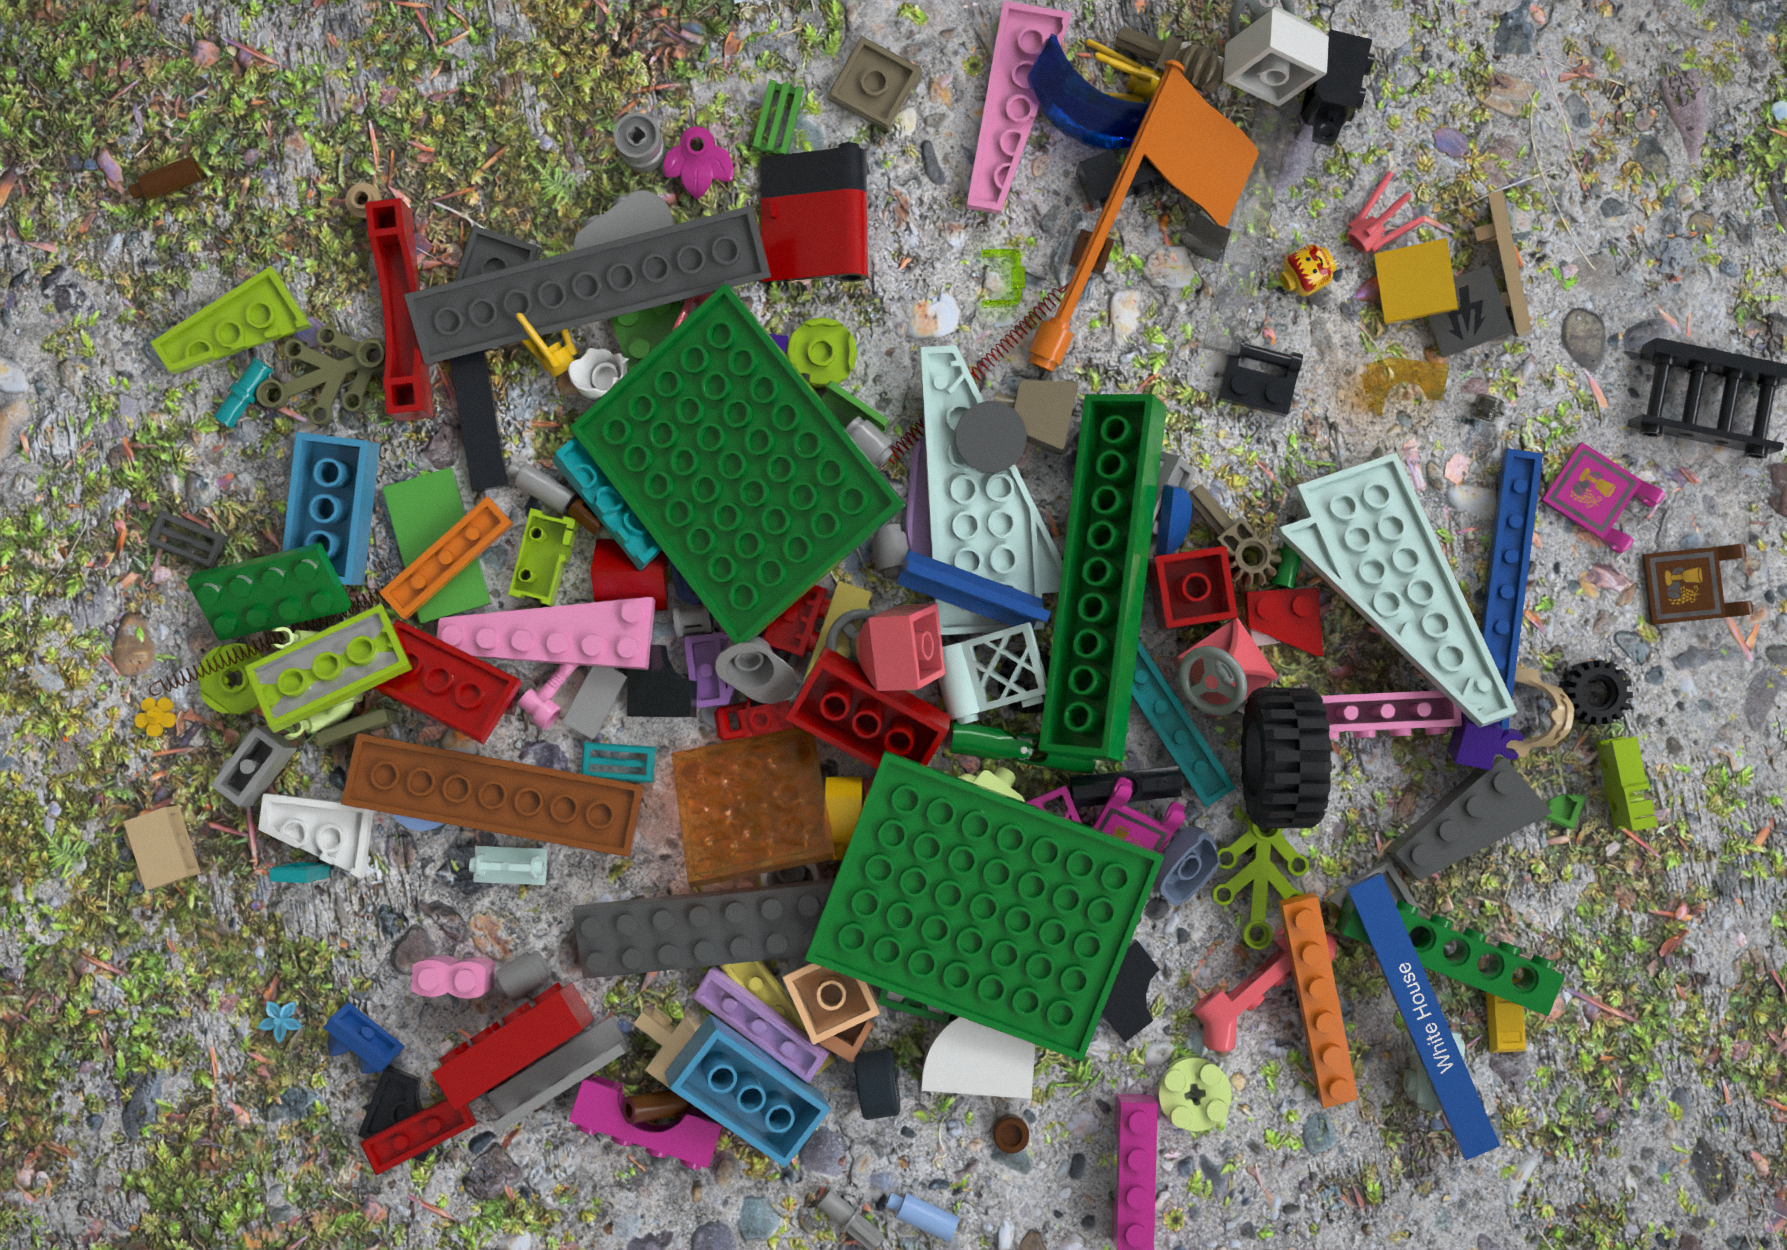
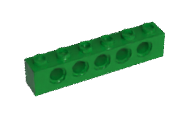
(1534, 991)

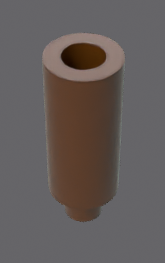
(167, 179)
(653, 1106)

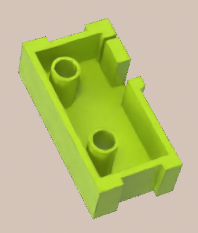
(543, 556)
(1623, 775)

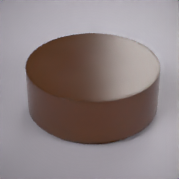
(1010, 1133)

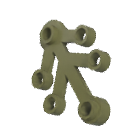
(331, 374)

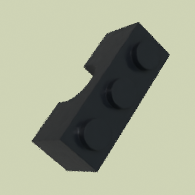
(1100, 172)

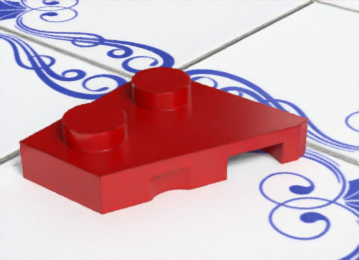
(1287, 616)

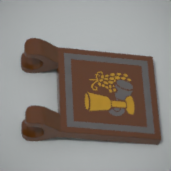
(1689, 585)

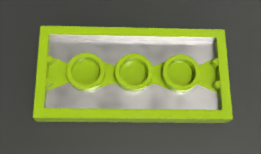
(327, 668)

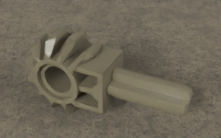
(1201, 66)
(1236, 538)

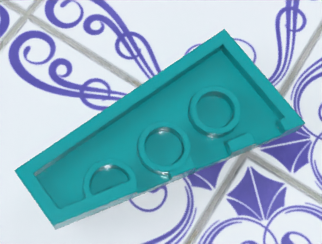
(606, 503)

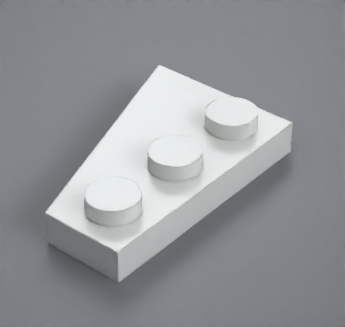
(320, 827)

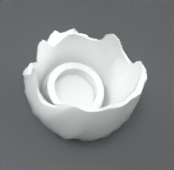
(597, 372)

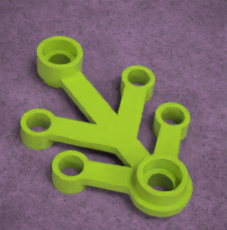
(1260, 871)

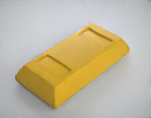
(1505, 1024)

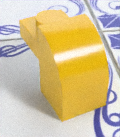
(844, 806)

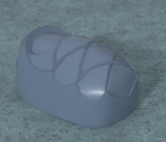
(1186, 865)

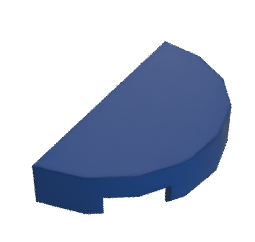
(1174, 519)

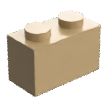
(161, 847)

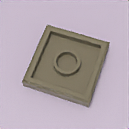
(874, 84)

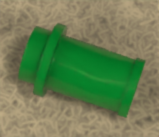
(1287, 568)

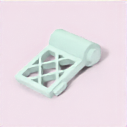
(965, 688)

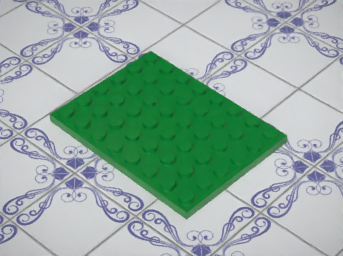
(736, 466)
(983, 906)

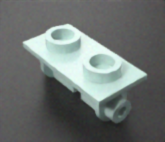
(509, 865)

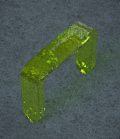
(1017, 278)

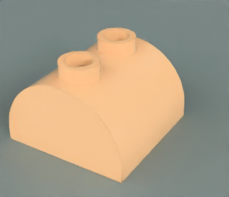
(829, 1000)

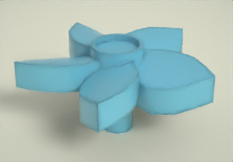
(280, 1019)

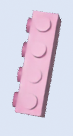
(1390, 711)

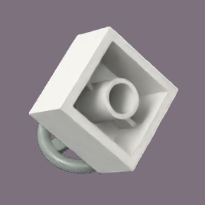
(1275, 53)

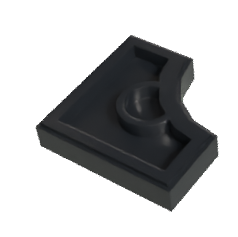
(660, 689)
(1127, 1001)
(393, 1101)

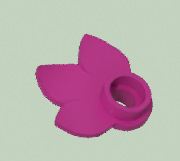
(698, 167)

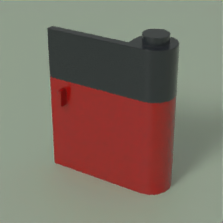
(815, 214)

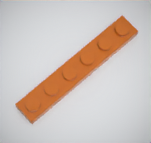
(1318, 999)

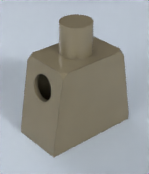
(1045, 411)

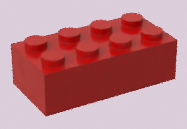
(856, 718)
(508, 1048)

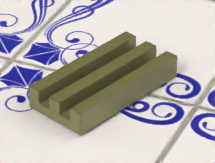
(362, 724)

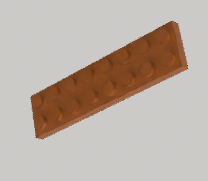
(493, 795)

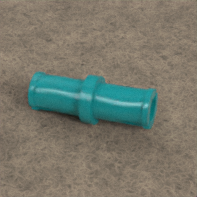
(242, 393)

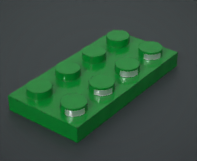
(269, 591)

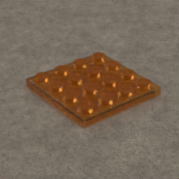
(752, 806)

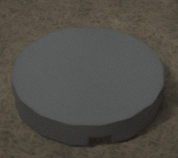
(990, 437)

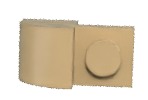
(658, 1027)

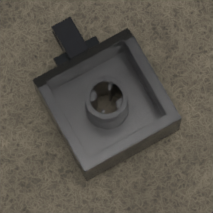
(1338, 93)

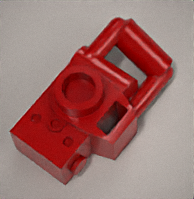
(752, 720)

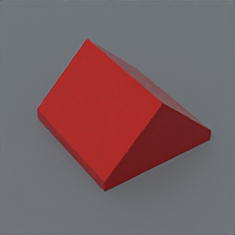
(619, 579)

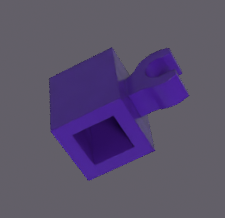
(1479, 746)

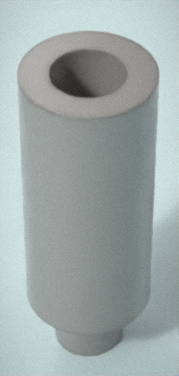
(542, 487)

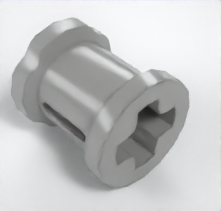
(692, 620)

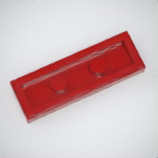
(416, 1134)

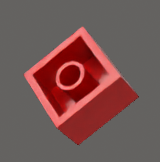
(1192, 587)

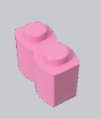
(445, 974)

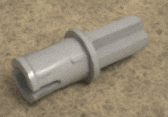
(850, 1220)

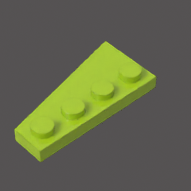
(237, 321)

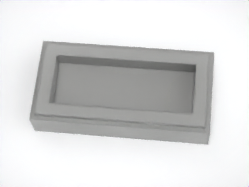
(595, 700)

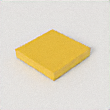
(1416, 281)

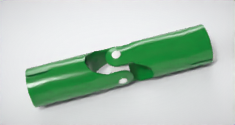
(999, 744)

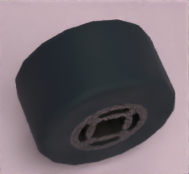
(877, 1084)

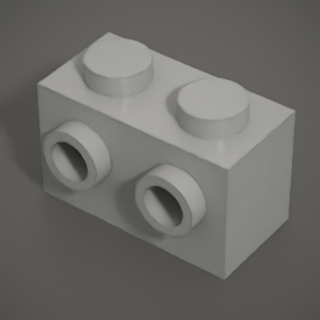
(253, 766)

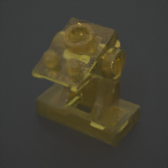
(1428, 375)

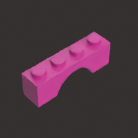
(688, 1138)
(1136, 1172)

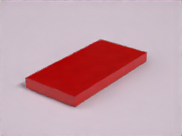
(450, 685)

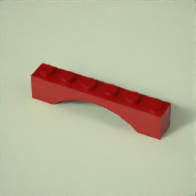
(395, 258)

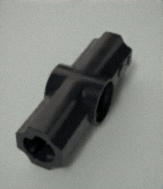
(1148, 785)

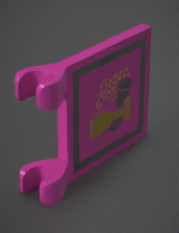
(1594, 494)
(1135, 826)

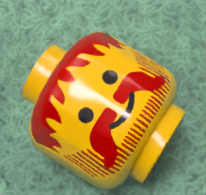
(1307, 270)

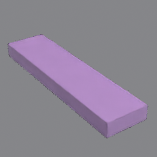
(760, 1024)

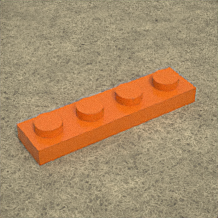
(446, 558)

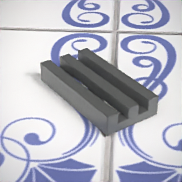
(215, 550)

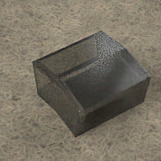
(1205, 238)

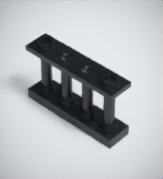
(1734, 370)

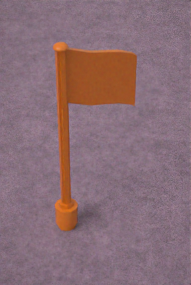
(1194, 153)

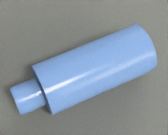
(923, 1215)

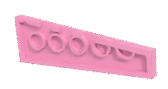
(1009, 101)
(577, 634)

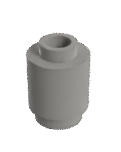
(871, 441)
(889, 550)
(522, 976)

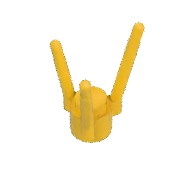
(1142, 79)
(552, 358)

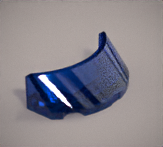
(1079, 107)

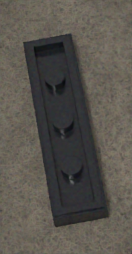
(479, 421)

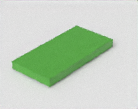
(420, 515)

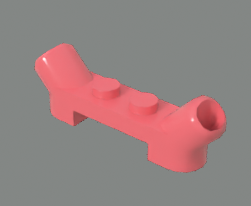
(1220, 1011)

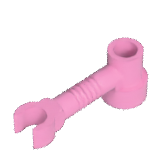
(540, 704)

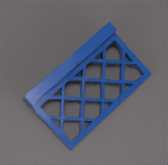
(970, 591)

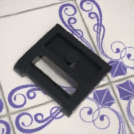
(1260, 389)

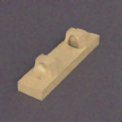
(1500, 232)

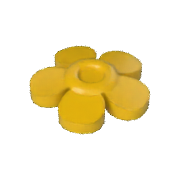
(156, 716)

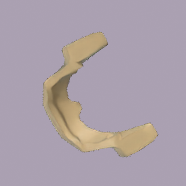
(1560, 716)

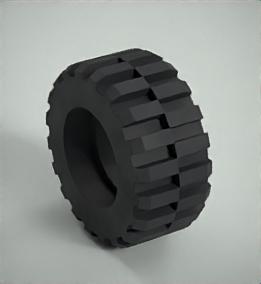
(1285, 757)

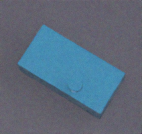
(333, 500)
(747, 1091)

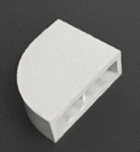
(977, 1061)

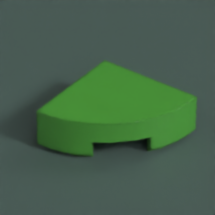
(1565, 809)

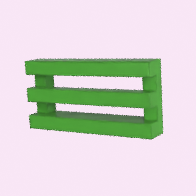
(784, 90)

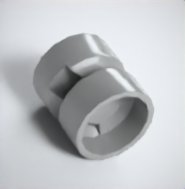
(639, 142)

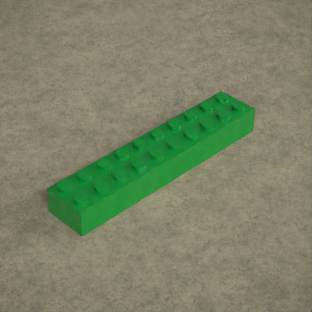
(1103, 577)

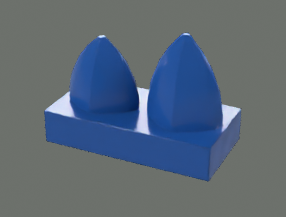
(355, 1031)

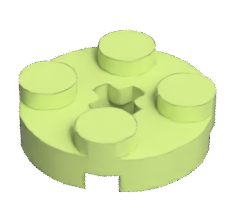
(1211, 1106)

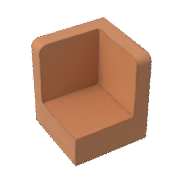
(849, 1041)

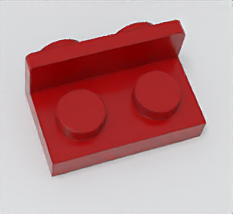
(796, 627)

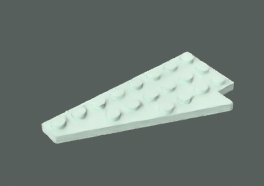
(976, 517)
(1385, 561)

